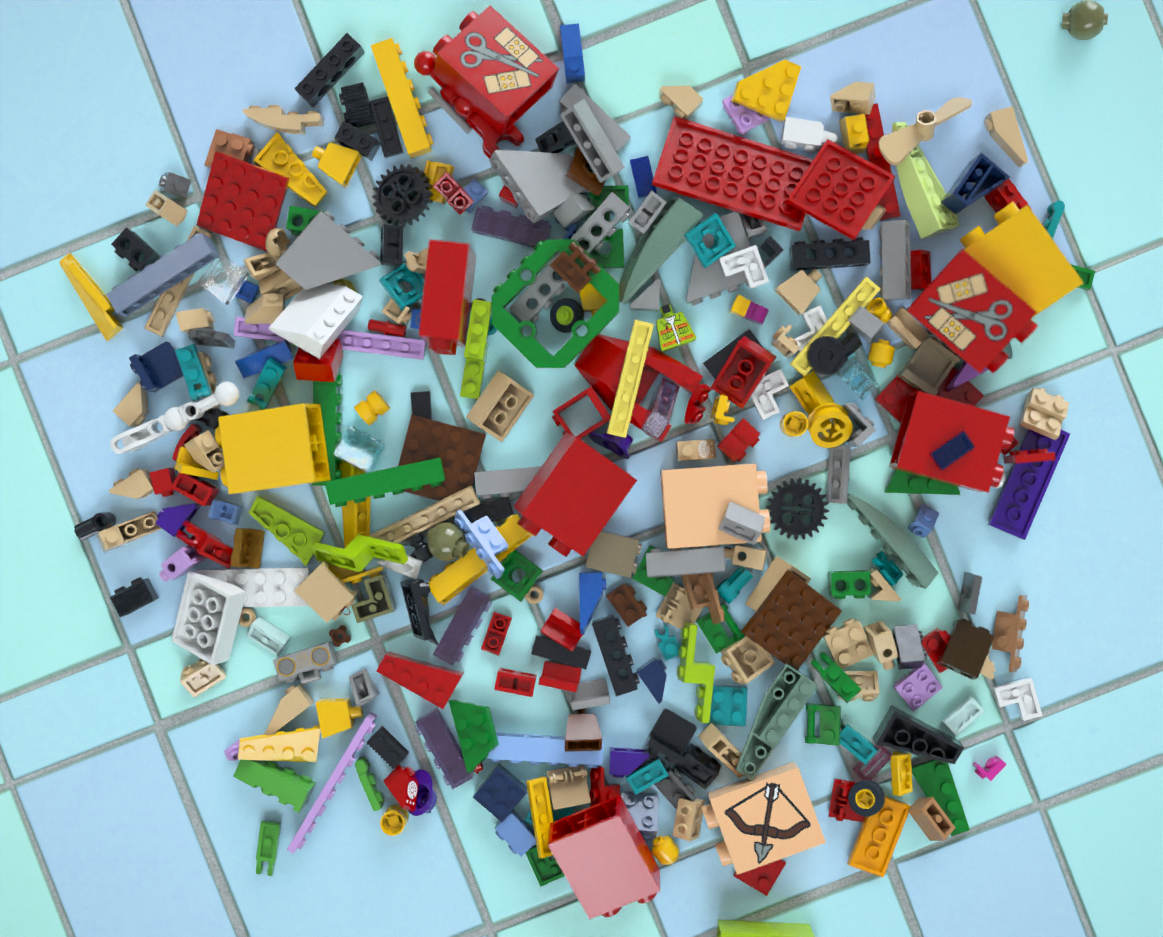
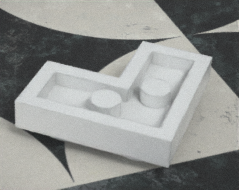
(747, 261)
(815, 320)
(763, 396)
(1023, 694)

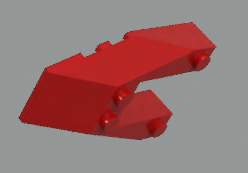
(602, 367)

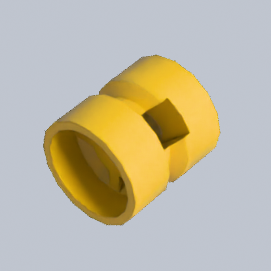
(372, 407)
(794, 424)
(394, 820)

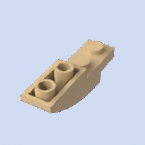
(276, 119)

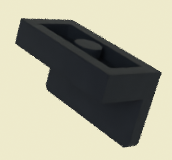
(772, 249)

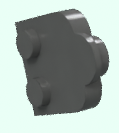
(210, 337)

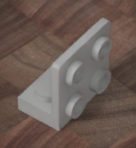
(865, 425)

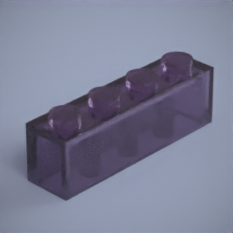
(510, 228)
(660, 408)
(461, 626)
(443, 747)

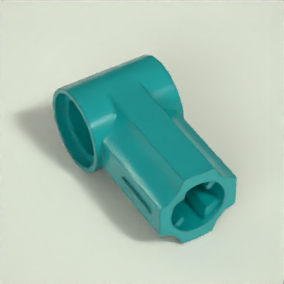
(731, 587)

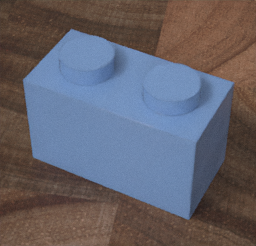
(516, 833)

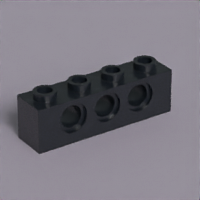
(329, 70)
(860, 256)
(620, 684)

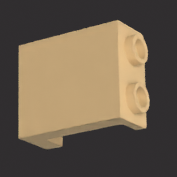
(325, 593)

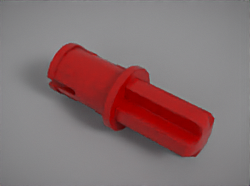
(387, 328)

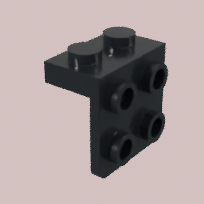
(670, 736)

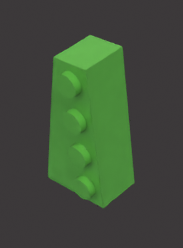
(276, 781)

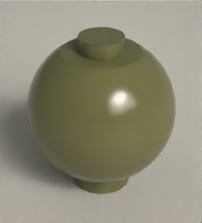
(1085, 20)
(447, 542)

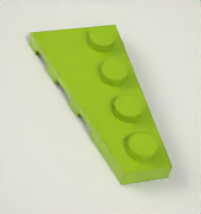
(287, 528)

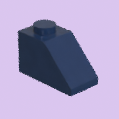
(654, 677)

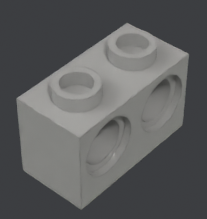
(647, 212)

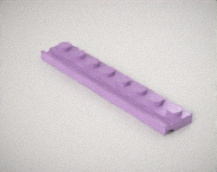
(337, 776)

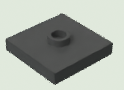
(970, 593)

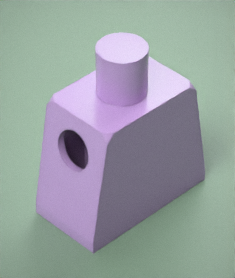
(180, 563)

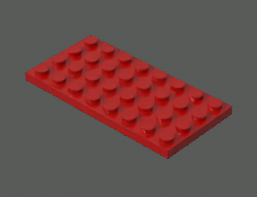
(731, 172)

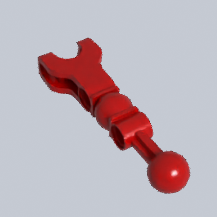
(424, 65)

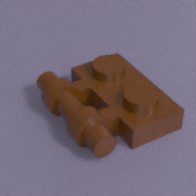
(571, 272)

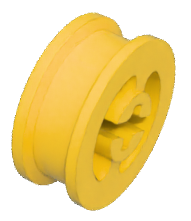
(820, 423)

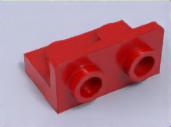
(935, 644)

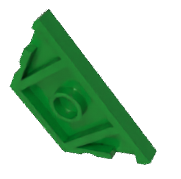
(910, 483)
(474, 732)

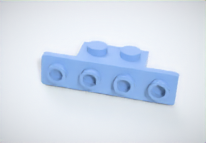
(484, 539)

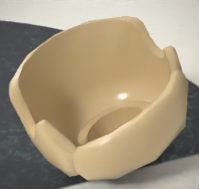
(276, 242)

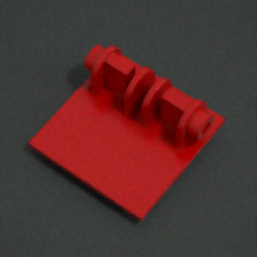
(839, 803)

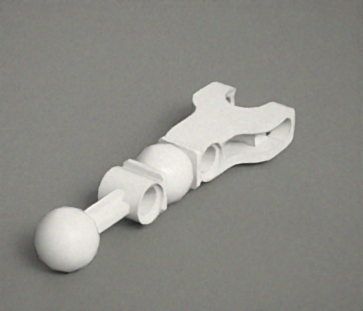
(174, 419)

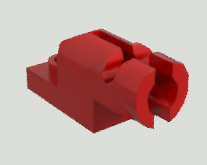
(206, 544)

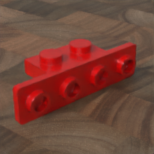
(599, 791)

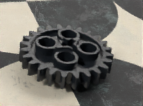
(417, 185)
(798, 491)

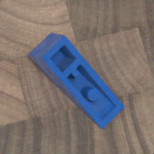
(572, 53)
(590, 594)

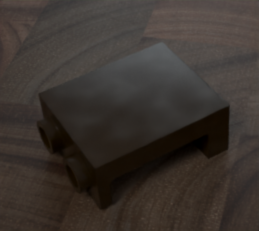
(966, 649)

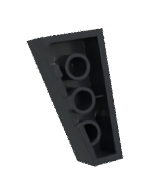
(912, 735)

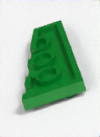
(937, 782)

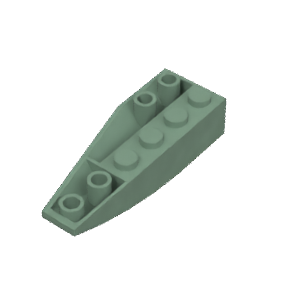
(658, 244)
(895, 542)
(774, 717)

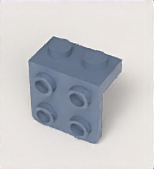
(644, 812)

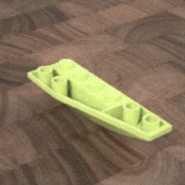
(923, 193)

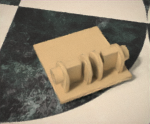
(676, 608)
(568, 787)

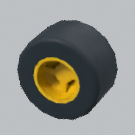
(866, 804)

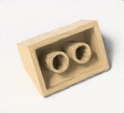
(500, 406)
(769, 580)

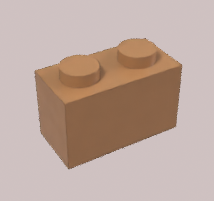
(931, 819)

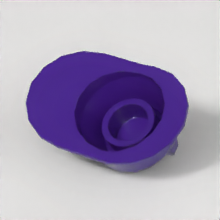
(616, 444)
(426, 795)

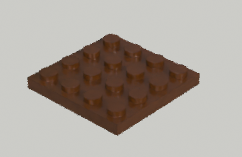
(455, 445)
(791, 620)

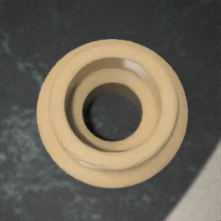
(538, 589)
(252, 617)

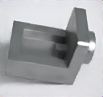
(174, 184)

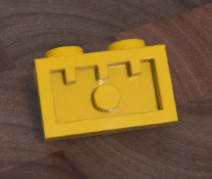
(720, 407)
(901, 773)

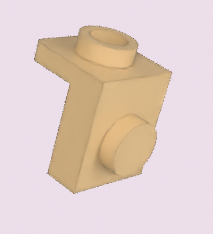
(417, 261)
(396, 314)

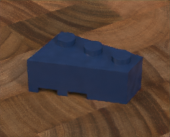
(974, 182)

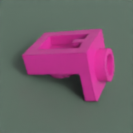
(991, 769)

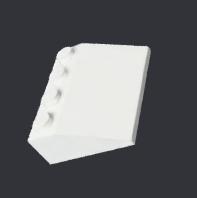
(317, 317)
(208, 617)

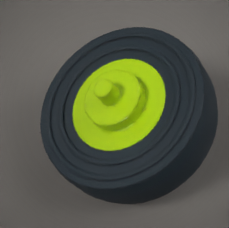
(566, 313)

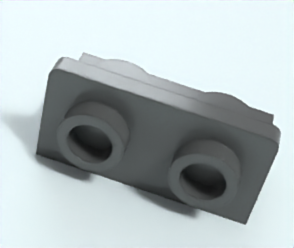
(674, 788)

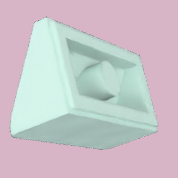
(268, 636)

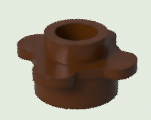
(334, 635)

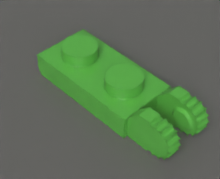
(369, 783)
(267, 846)

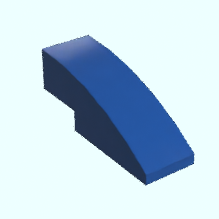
(255, 362)

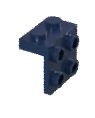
(157, 367)

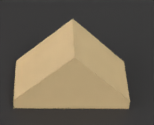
(261, 266)

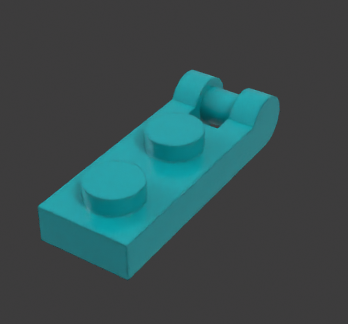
(1055, 212)
(193, 372)
(267, 383)

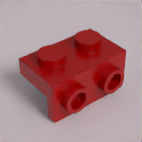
(1004, 195)

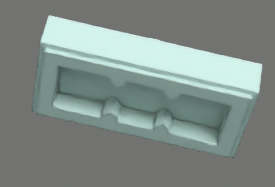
(963, 715)

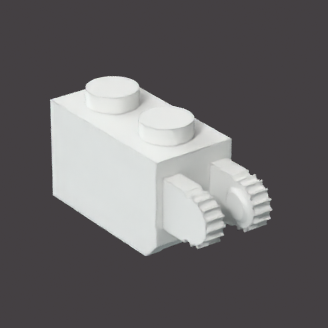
(805, 134)

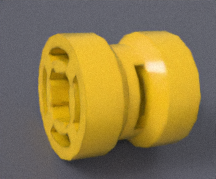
(881, 311)

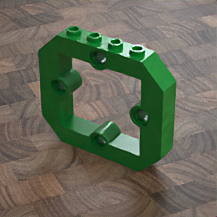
(529, 345)

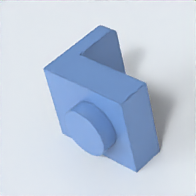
(476, 192)
(225, 511)
(924, 521)

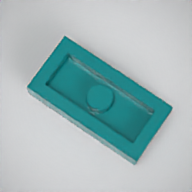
(857, 744)
(647, 776)

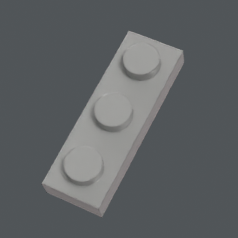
(838, 474)

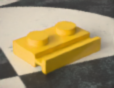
(434, 171)

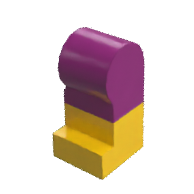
(749, 310)

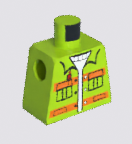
(673, 329)

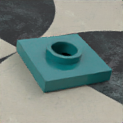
(722, 240)
(402, 273)

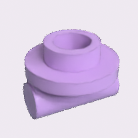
(232, 752)

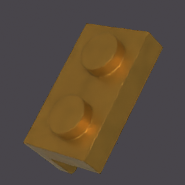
(247, 548)

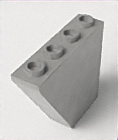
(536, 180)
(325, 254)
(711, 280)

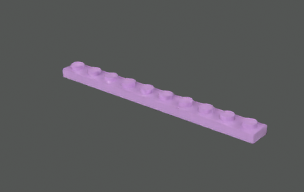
(349, 340)

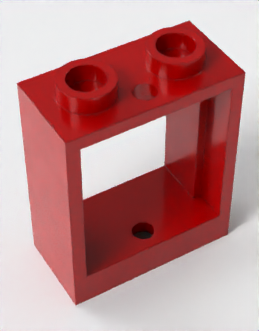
(596, 402)

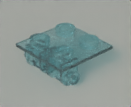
(358, 449)

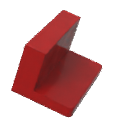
(920, 269)
(562, 629)
(560, 676)

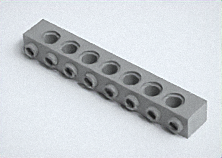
(610, 204)

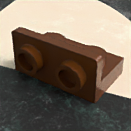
(626, 604)

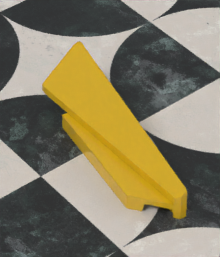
(92, 297)
(355, 515)

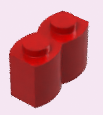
(738, 440)

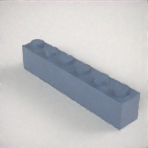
(162, 274)

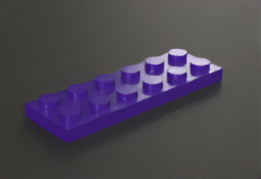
(1026, 486)

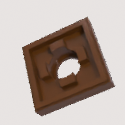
(578, 173)

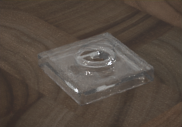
(235, 278)

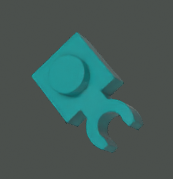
(888, 568)
(669, 645)

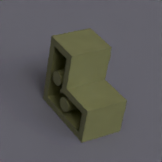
(379, 601)

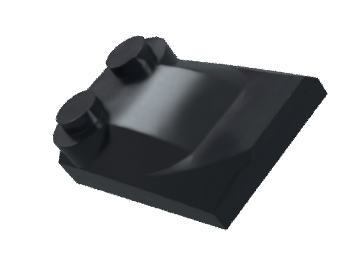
(415, 596)

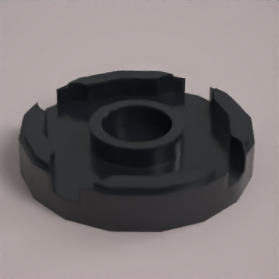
(826, 355)

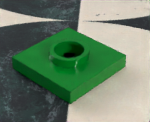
(615, 258)
(510, 564)

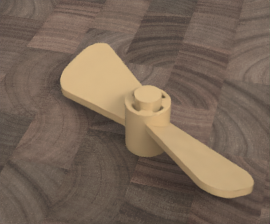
(901, 143)

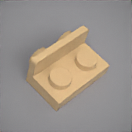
(784, 344)
(201, 676)
(867, 682)
(688, 819)

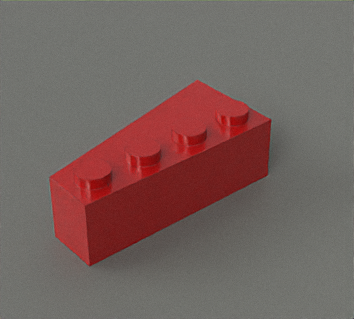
(420, 677)

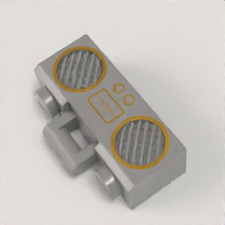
(298, 662)

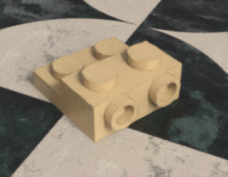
(1044, 413)
(848, 643)
(746, 660)

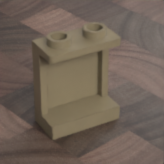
(929, 366)
(614, 554)

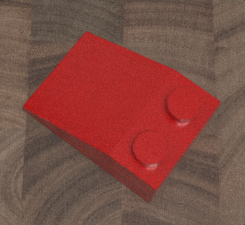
(743, 371)

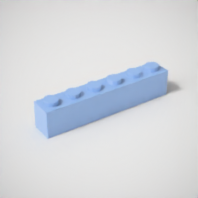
(541, 749)

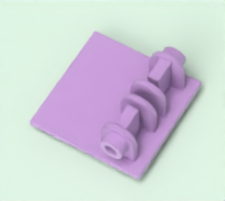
(742, 116)
(917, 687)

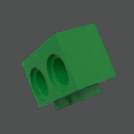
(298, 212)
(849, 579)

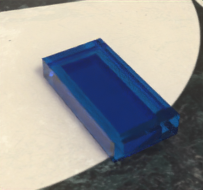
(642, 176)
(952, 450)

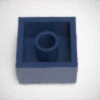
(500, 792)

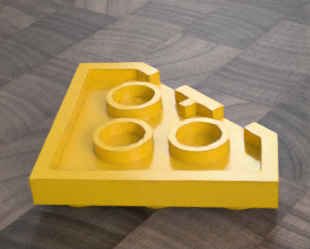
(769, 90)

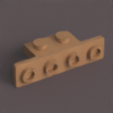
(702, 593)
(1009, 632)

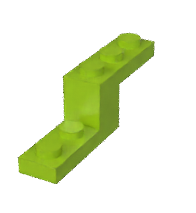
(476, 349)
(359, 553)
(696, 672)

